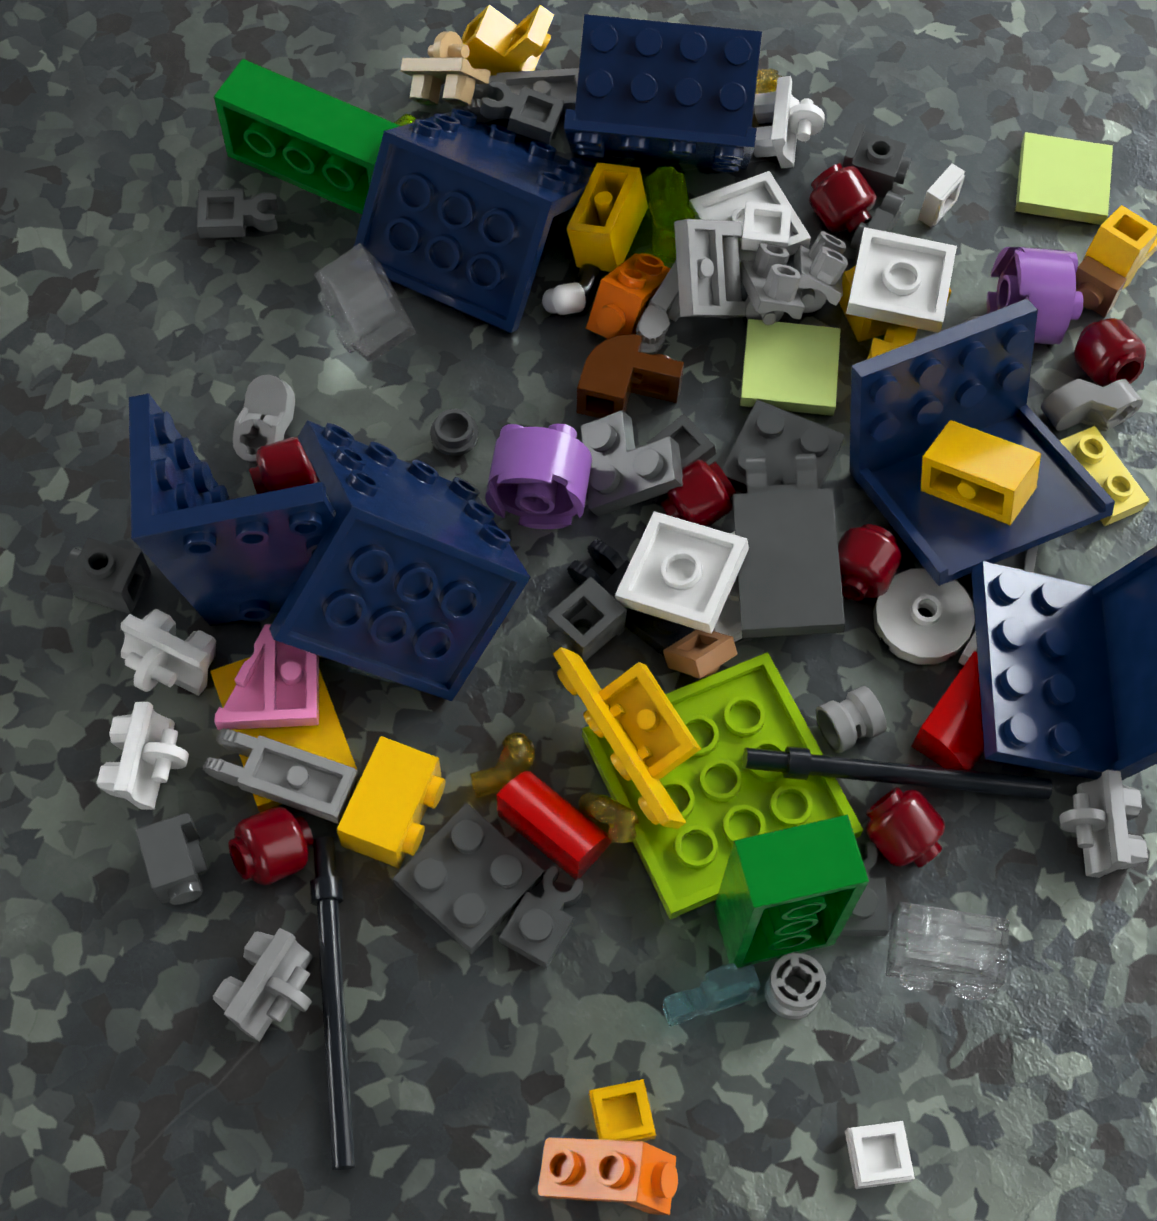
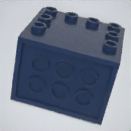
(665, 93)
(466, 211)
(982, 381)
(218, 552)
(405, 572)
(1068, 668)

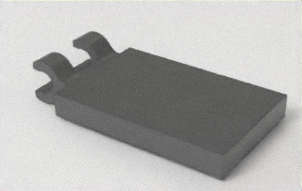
(792, 560)

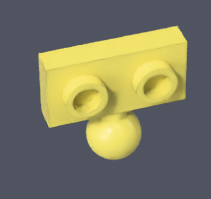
(1108, 470)

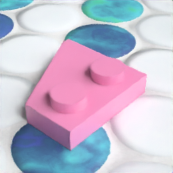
(273, 688)

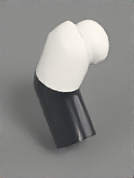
(573, 296)

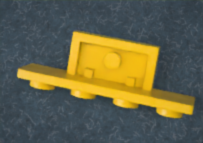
(639, 727)

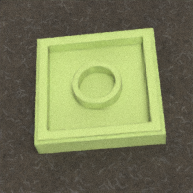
(1064, 178)
(791, 366)

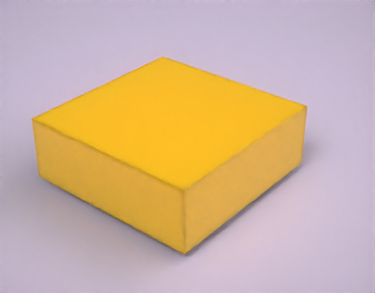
(622, 1112)

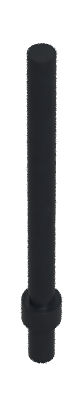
(800, 763)
(326, 894)

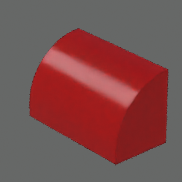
(954, 727)
(551, 824)

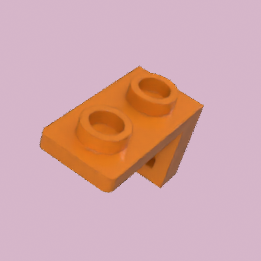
(625, 294)
(609, 1173)

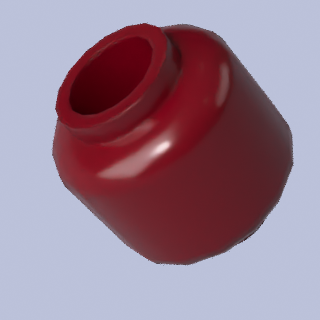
(842, 198)
(1110, 352)
(282, 467)
(702, 497)
(867, 561)
(905, 828)
(270, 845)

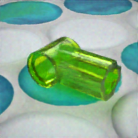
(666, 204)

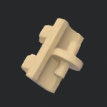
(447, 67)

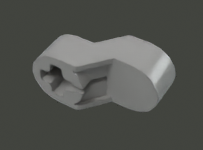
(1091, 404)
(265, 416)

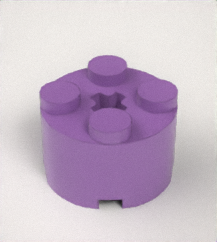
(1044, 279)
(539, 475)

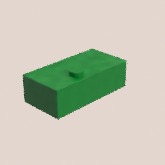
(300, 134)
(789, 890)

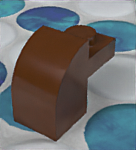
(619, 369)

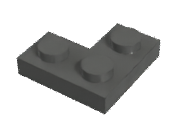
(626, 474)

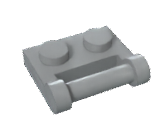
(709, 268)

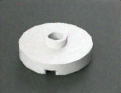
(919, 637)

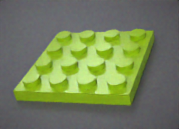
(714, 791)

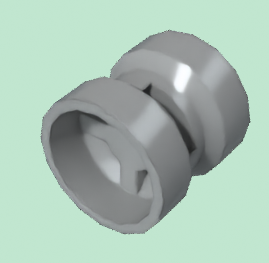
(851, 719)
(793, 997)

